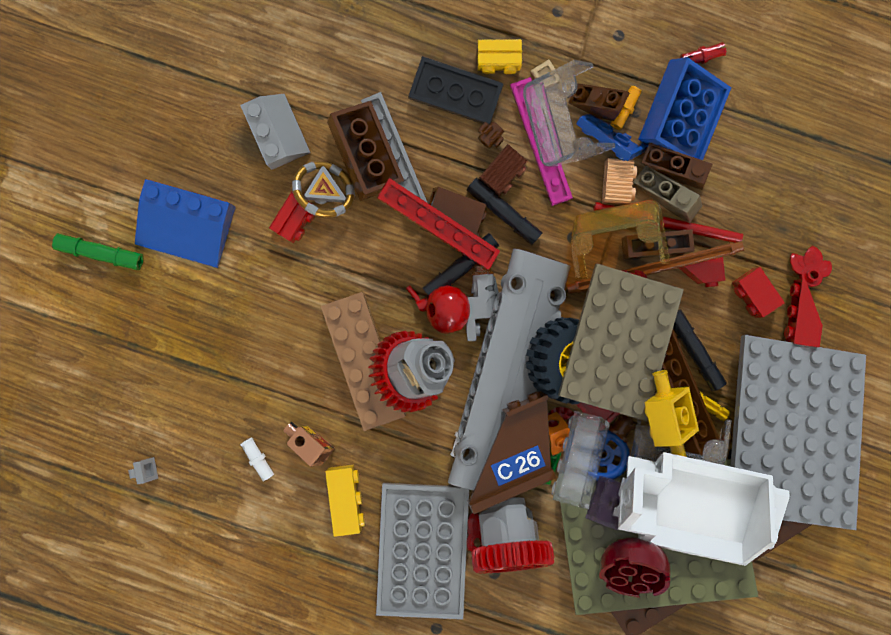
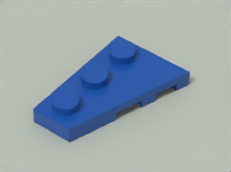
(604, 133)

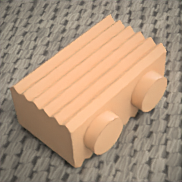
(618, 182)

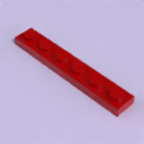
(438, 224)

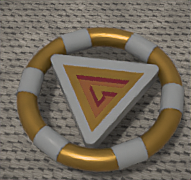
(323, 189)

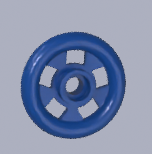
(621, 451)

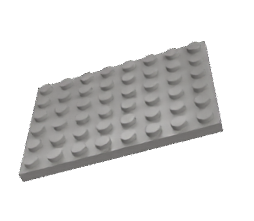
(802, 426)

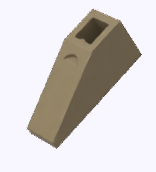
(669, 194)

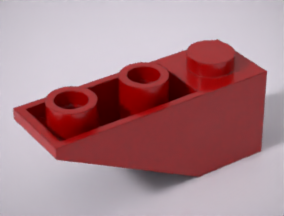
(804, 321)

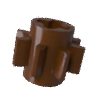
(491, 135)

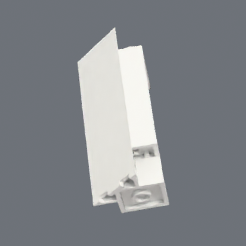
(701, 507)

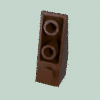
(677, 166)

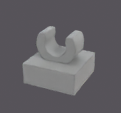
(144, 471)

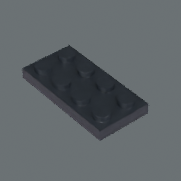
(455, 90)

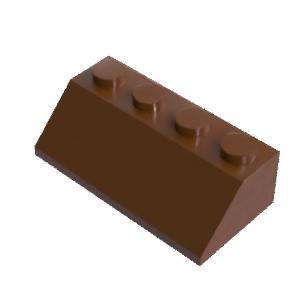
(364, 149)

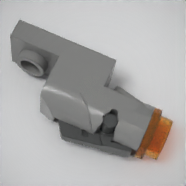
(481, 304)

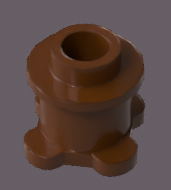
(622, 427)

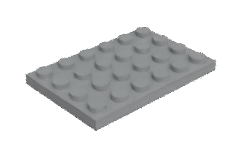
(422, 551)

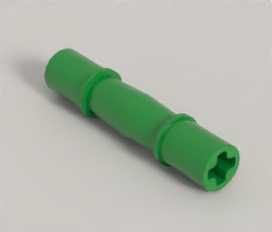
(97, 251)

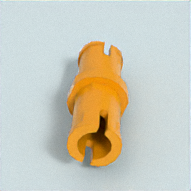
(627, 109)

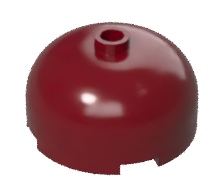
(637, 559)

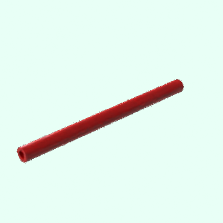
(698, 229)

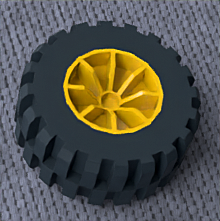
(550, 356)

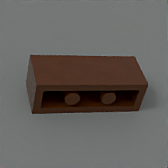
(677, 243)

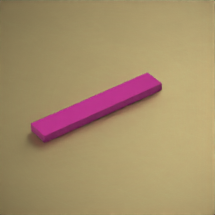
(552, 176)

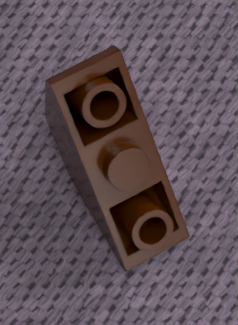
(599, 101)

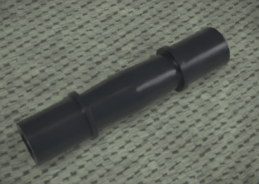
(504, 211)
(456, 269)
(698, 352)

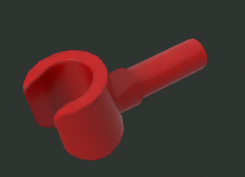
(420, 303)

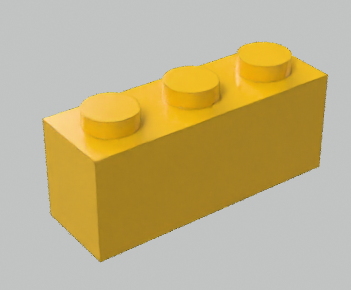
(344, 500)

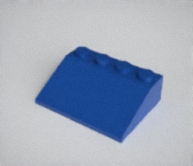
(685, 109)
(182, 223)

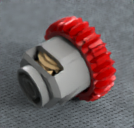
(410, 370)
(510, 540)

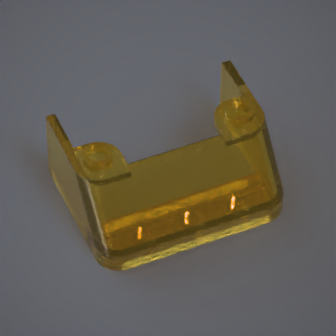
(643, 215)

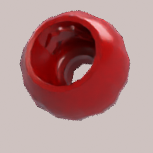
(447, 309)

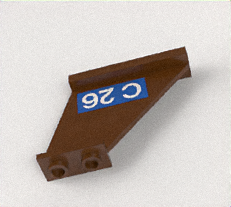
(518, 455)

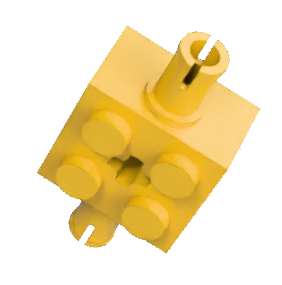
(670, 415)

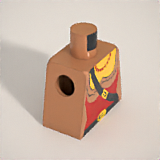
(314, 449)

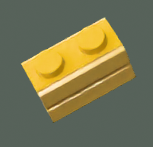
(499, 56)

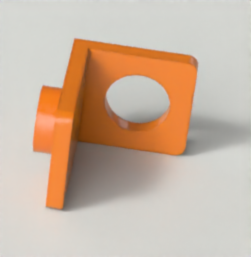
(557, 434)

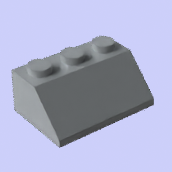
(275, 129)

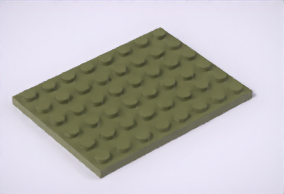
(691, 576)

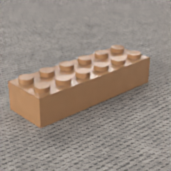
(354, 341)

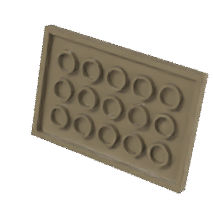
(620, 341)

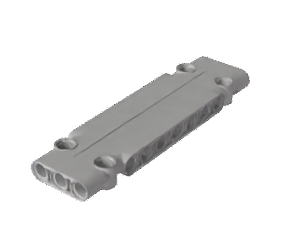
(502, 360)

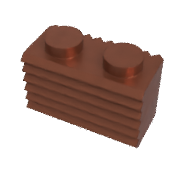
(504, 170)

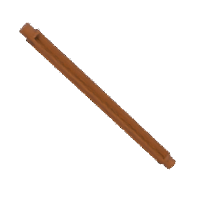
(676, 262)

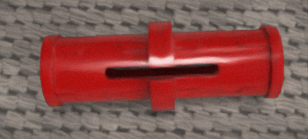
(705, 54)

